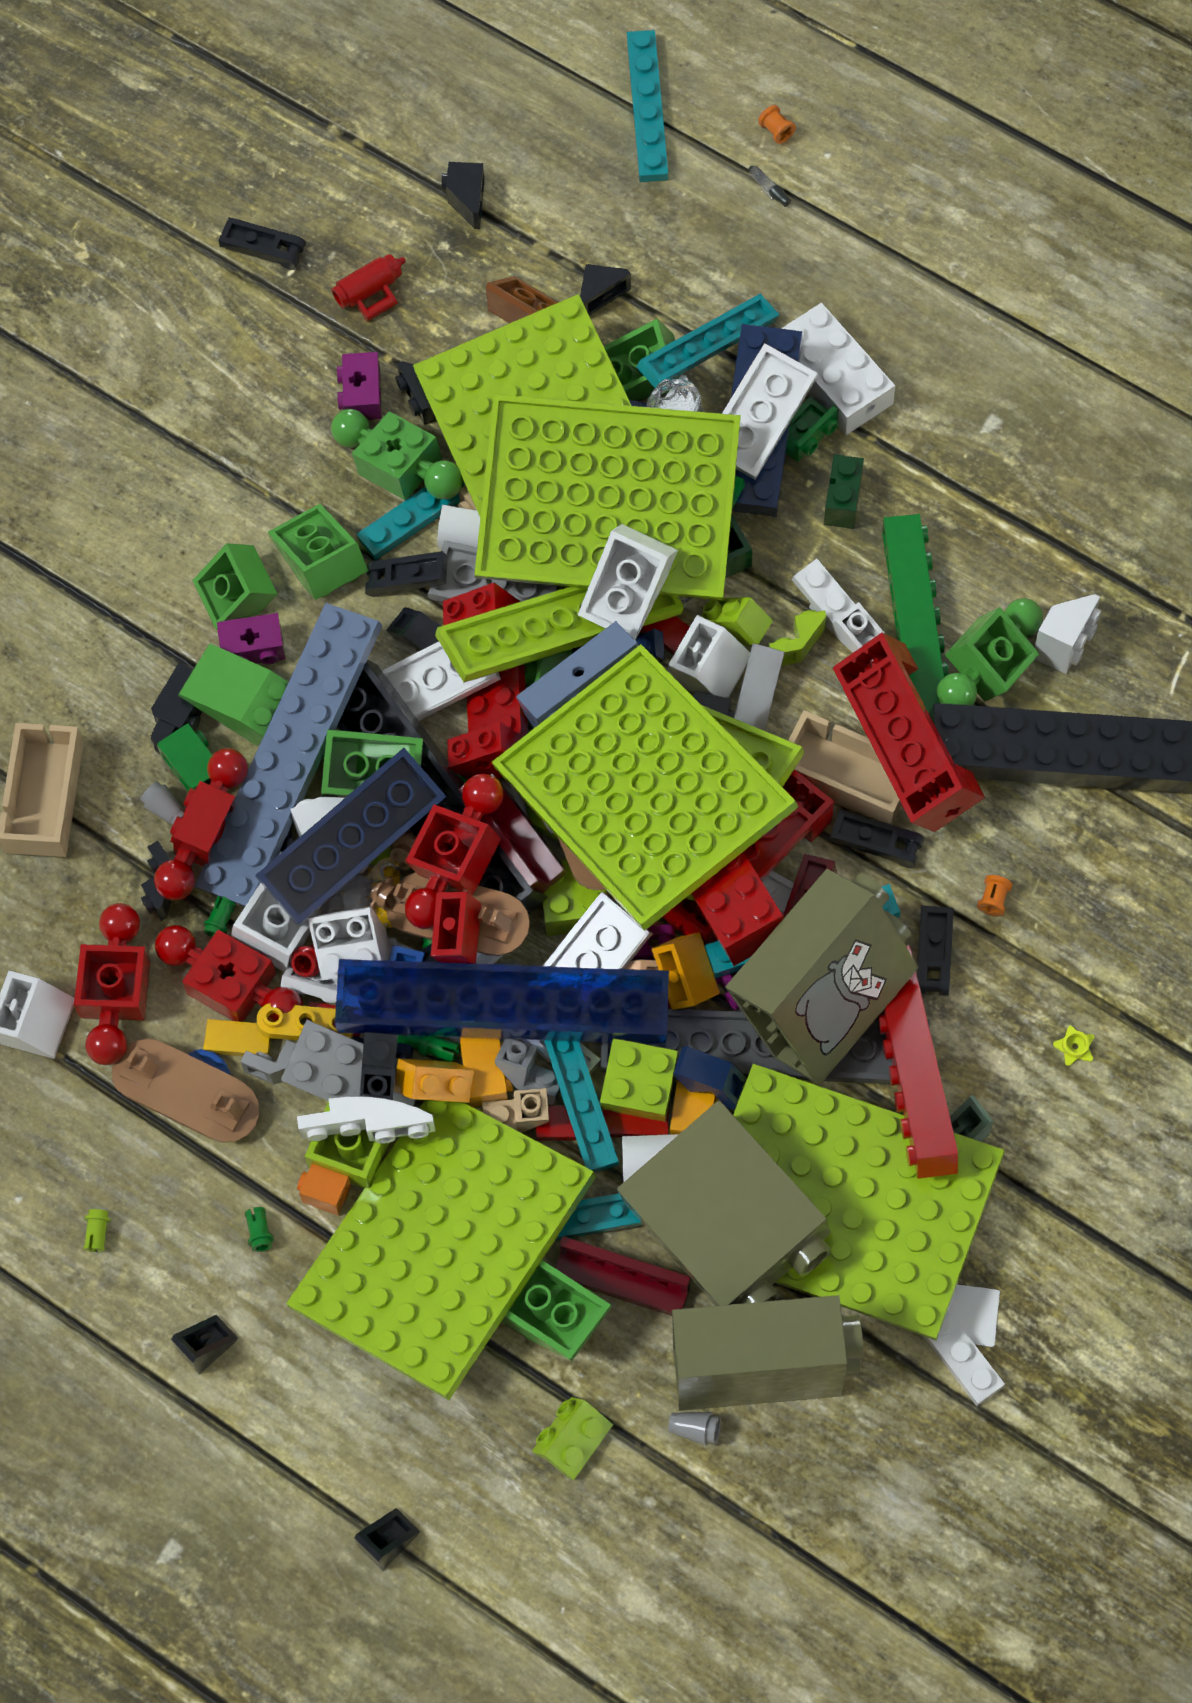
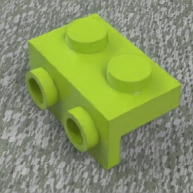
(572, 1436)

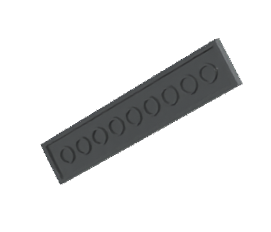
(735, 1040)

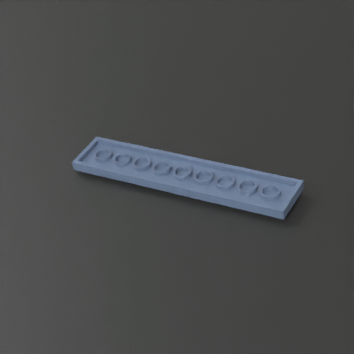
(289, 752)

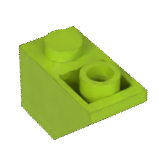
(739, 617)

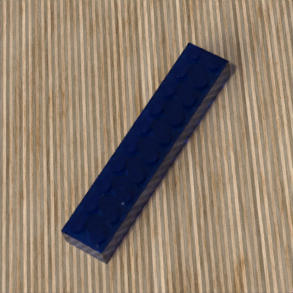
(502, 1001)

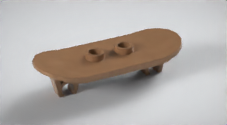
(501, 917)
(186, 1090)

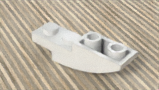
(843, 617)
(379, 1116)

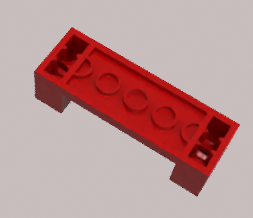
(494, 711)
(904, 735)
(807, 822)

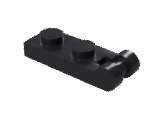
(261, 242)
(406, 573)
(876, 838)
(935, 948)

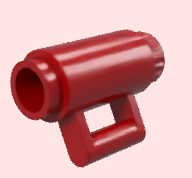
(368, 281)

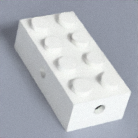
(844, 370)

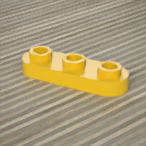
(289, 1025)

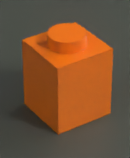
(324, 1189)

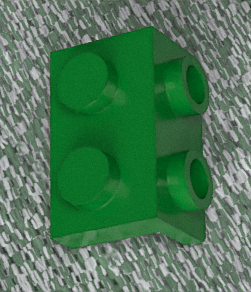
(809, 426)

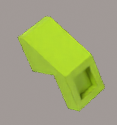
(807, 630)

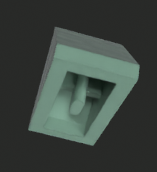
(971, 1120)

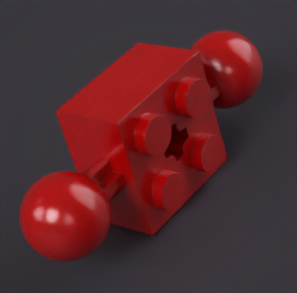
(201, 823)
(453, 848)
(218, 961)
(98, 996)

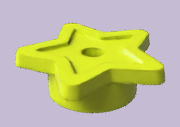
(1075, 1037)

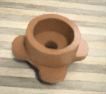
(383, 894)

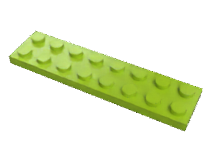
(528, 632)

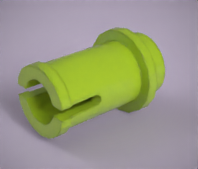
(96, 1230)

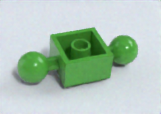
(396, 455)
(991, 653)

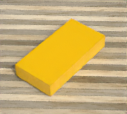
(234, 1038)

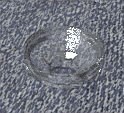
(684, 398)

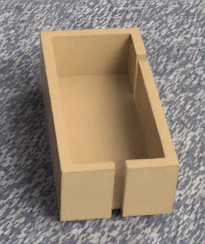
(845, 768)
(40, 790)

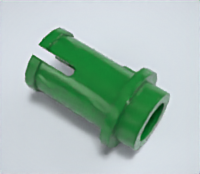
(219, 916)
(260, 1238)

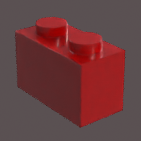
(455, 928)

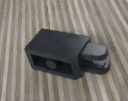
(171, 710)

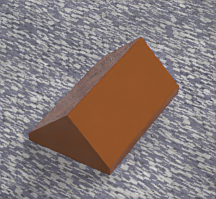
(515, 299)

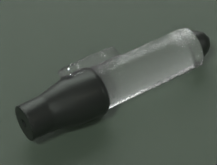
(769, 188)

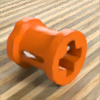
(776, 124)
(994, 895)

